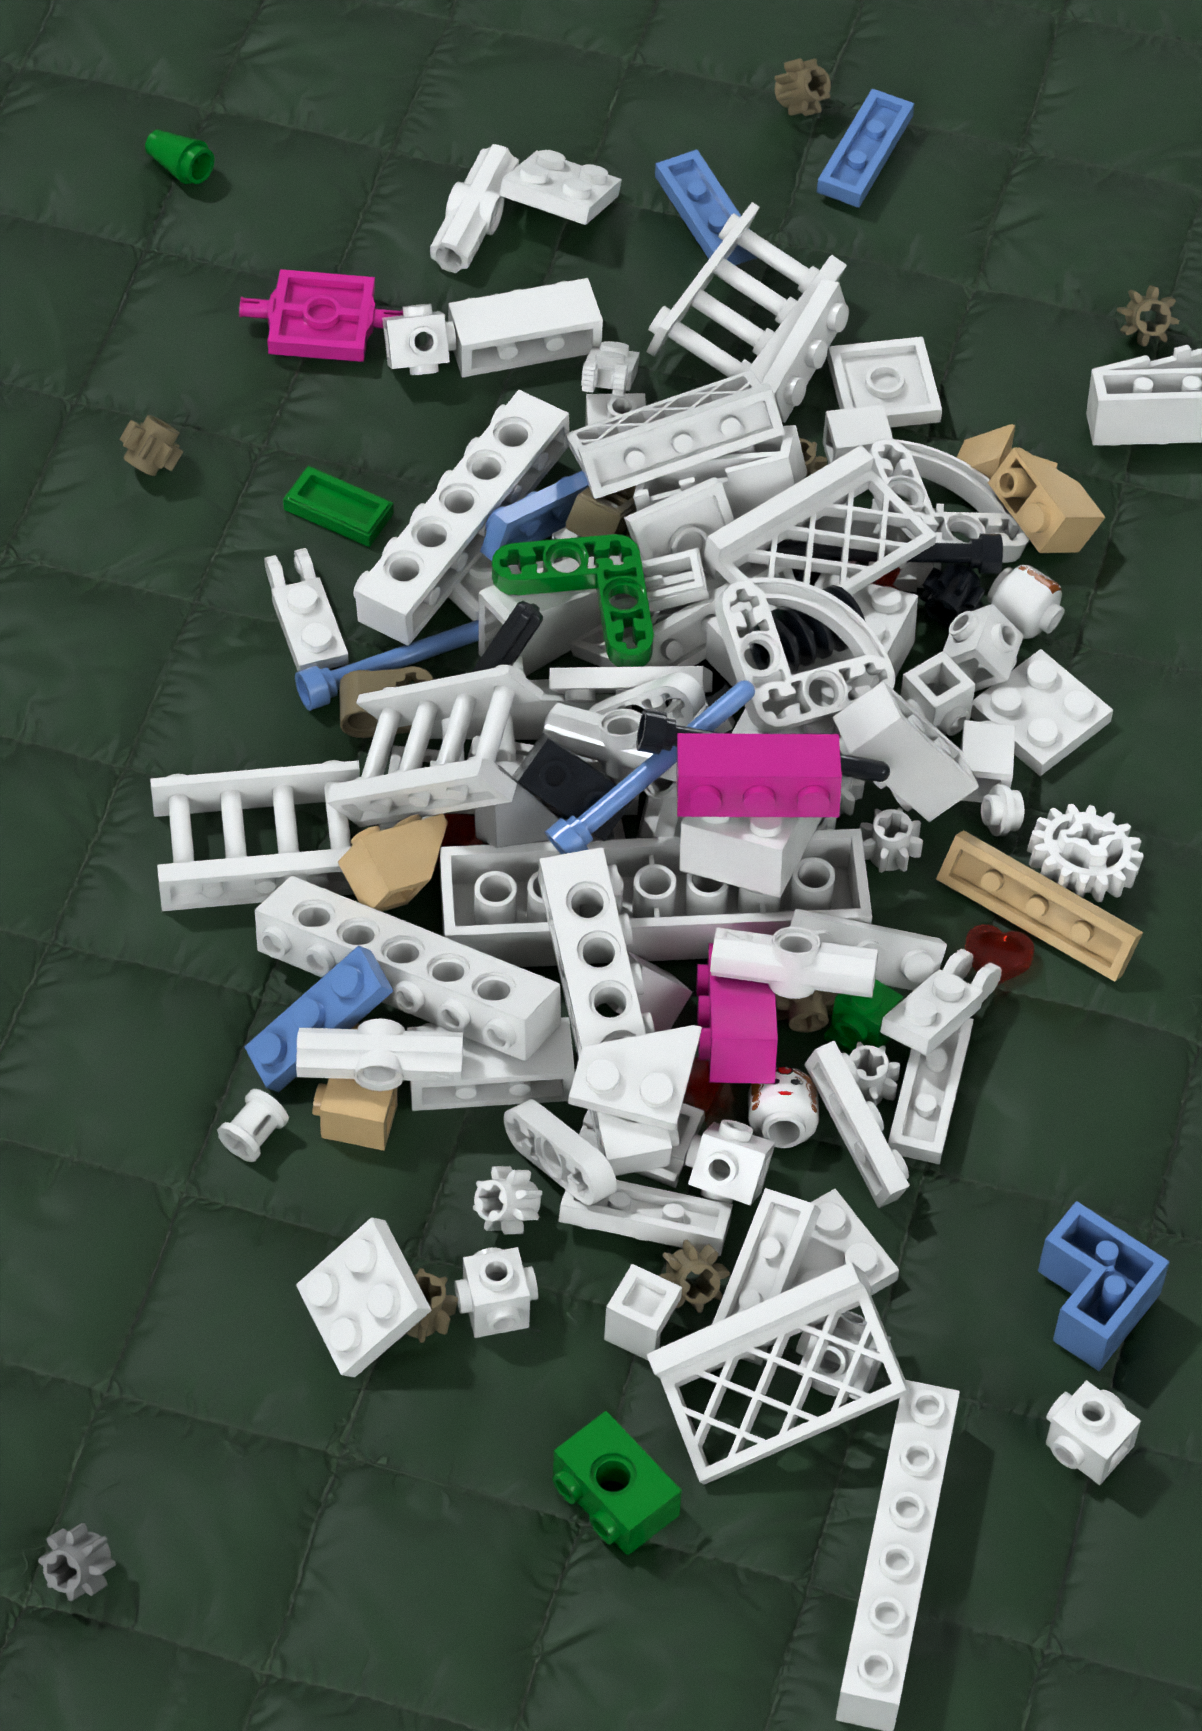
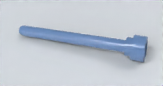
(319, 685)
(576, 833)

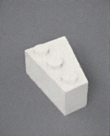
(1147, 400)
(747, 475)

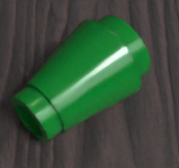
(182, 156)

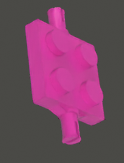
(319, 315)

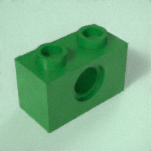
(608, 1453)

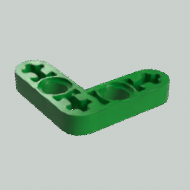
(605, 578)

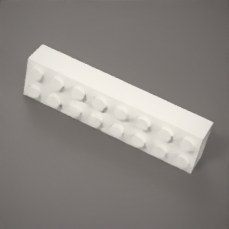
(766, 850)
(497, 904)

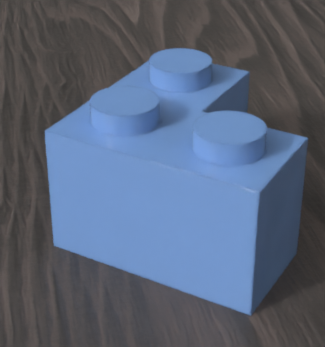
(1109, 1281)

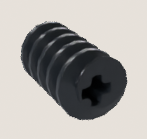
(803, 636)

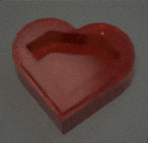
(1008, 950)

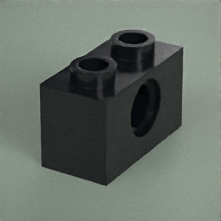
(566, 781)

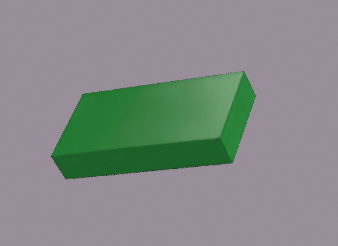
(338, 506)

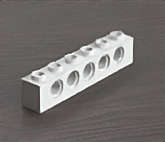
(449, 530)
(564, 885)
(427, 971)
(897, 1557)

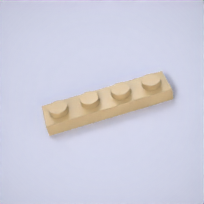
(1039, 905)

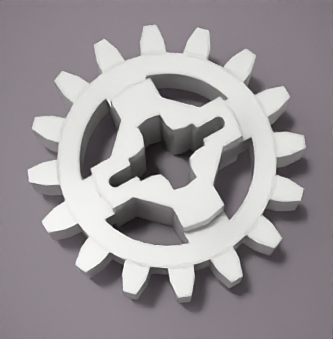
(1085, 852)

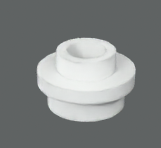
(1002, 810)

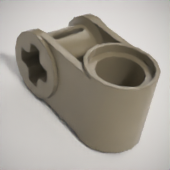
(356, 720)

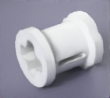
(253, 1125)

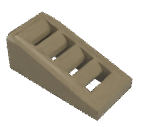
(602, 514)

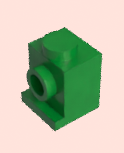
(861, 1018)

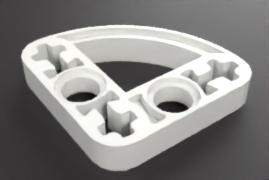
(901, 468)
(777, 677)

